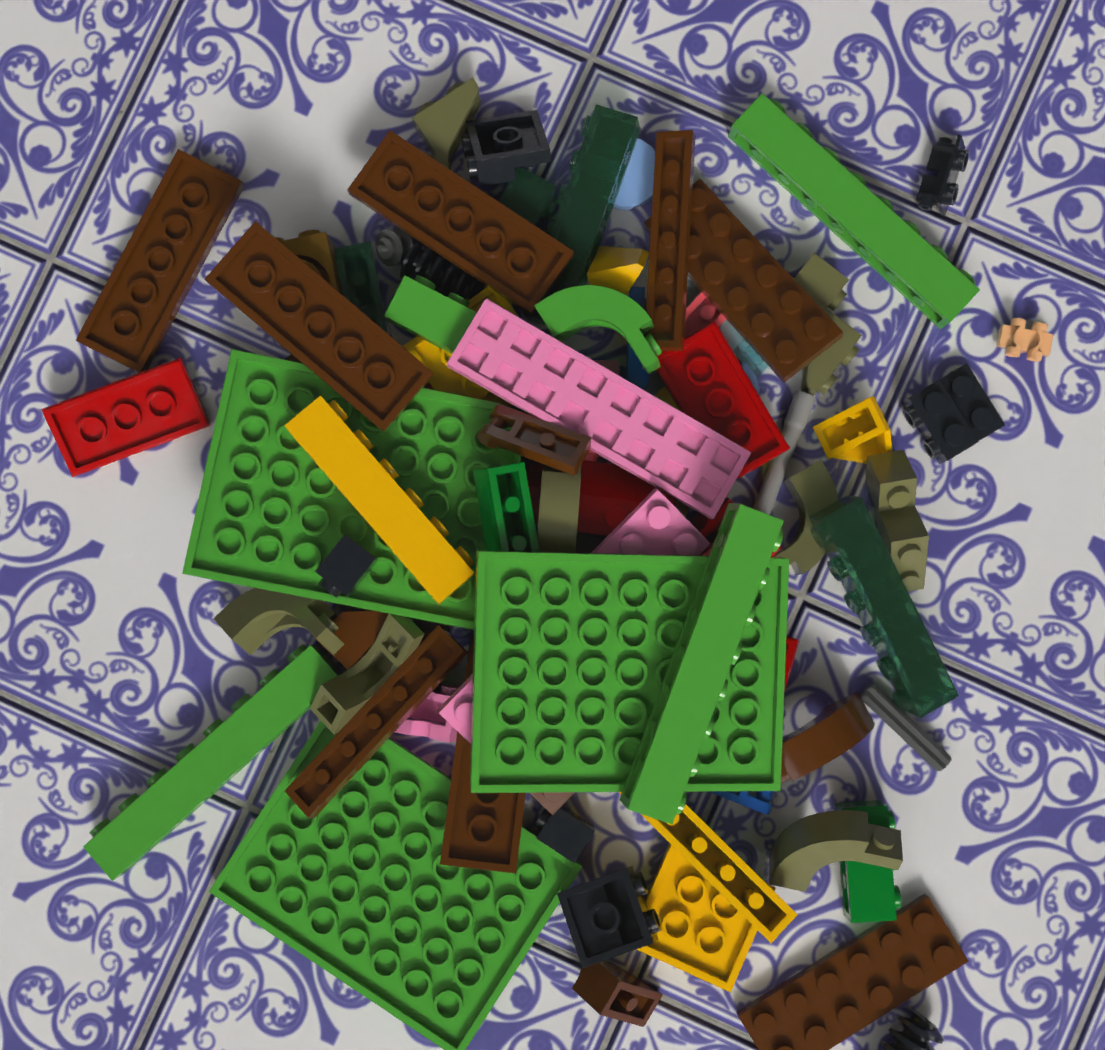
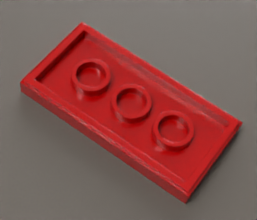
(717, 393)
(126, 417)

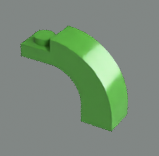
(593, 306)

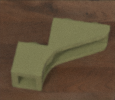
(444, 121)
(825, 287)
(893, 494)

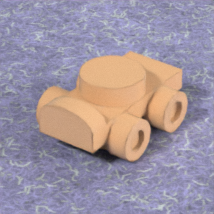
(1021, 340)

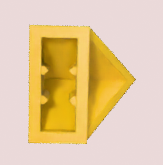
(617, 267)
(855, 433)

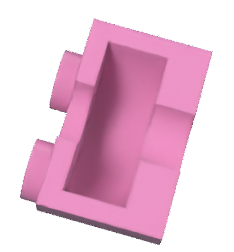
(427, 721)

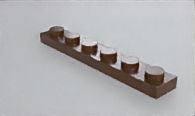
(670, 237)
(376, 721)

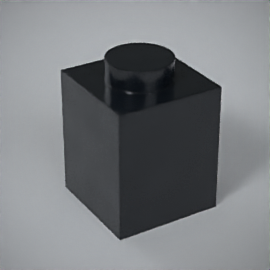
(345, 567)
(564, 832)

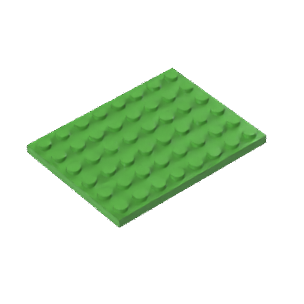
(275, 515)
(577, 659)
(377, 908)

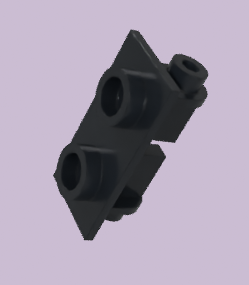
(948, 161)

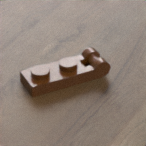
(535, 439)

